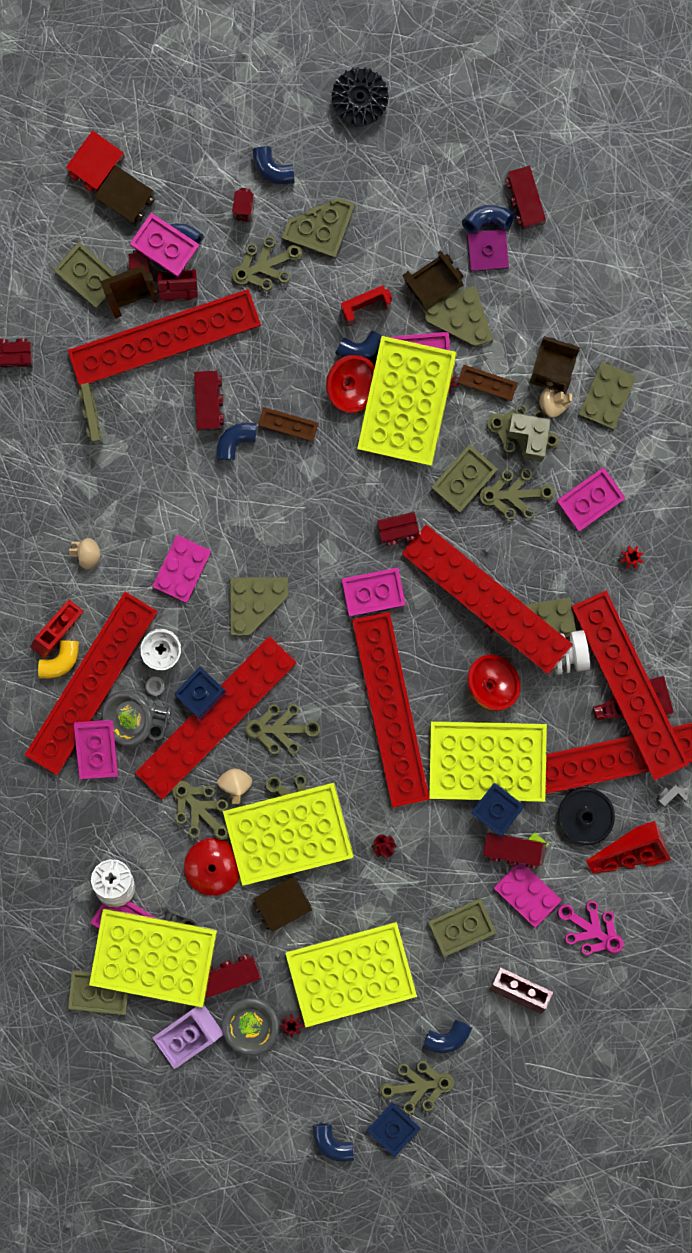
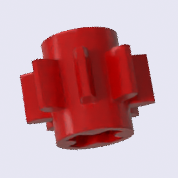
(637, 555)

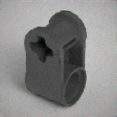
(160, 720)
(179, 917)

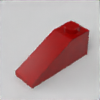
(56, 629)

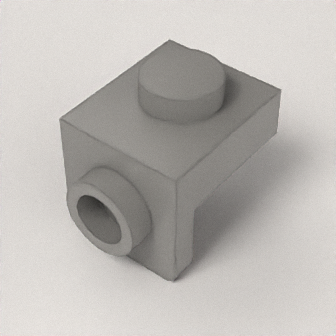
(668, 794)

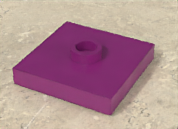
(488, 250)

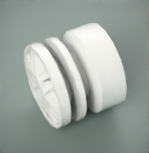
(576, 655)
(167, 658)
(120, 890)

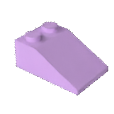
(188, 1036)

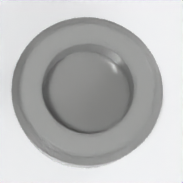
(155, 686)

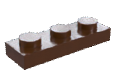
(487, 382)
(288, 424)

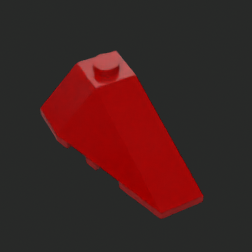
(636, 847)

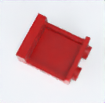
(94, 161)
(364, 300)

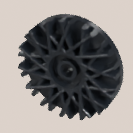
(364, 83)
(600, 818)

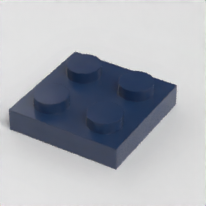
(200, 692)
(498, 809)
(393, 1128)

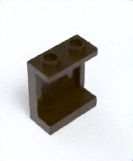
(125, 195)
(434, 281)
(128, 288)
(554, 365)
(282, 904)

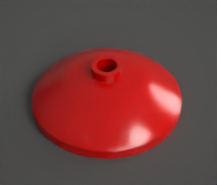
(355, 393)
(500, 677)
(197, 867)

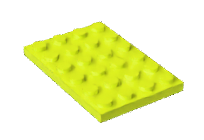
(407, 400)
(475, 755)
(288, 834)
(153, 957)
(351, 974)

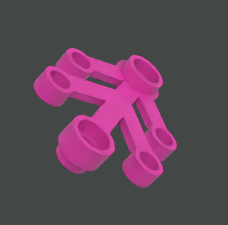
(593, 929)

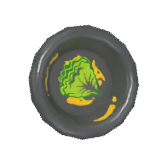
(130, 717)
(250, 1026)

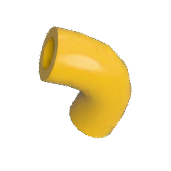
(62, 663)

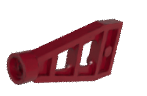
(660, 688)

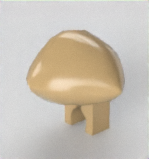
(553, 402)
(87, 552)
(235, 783)

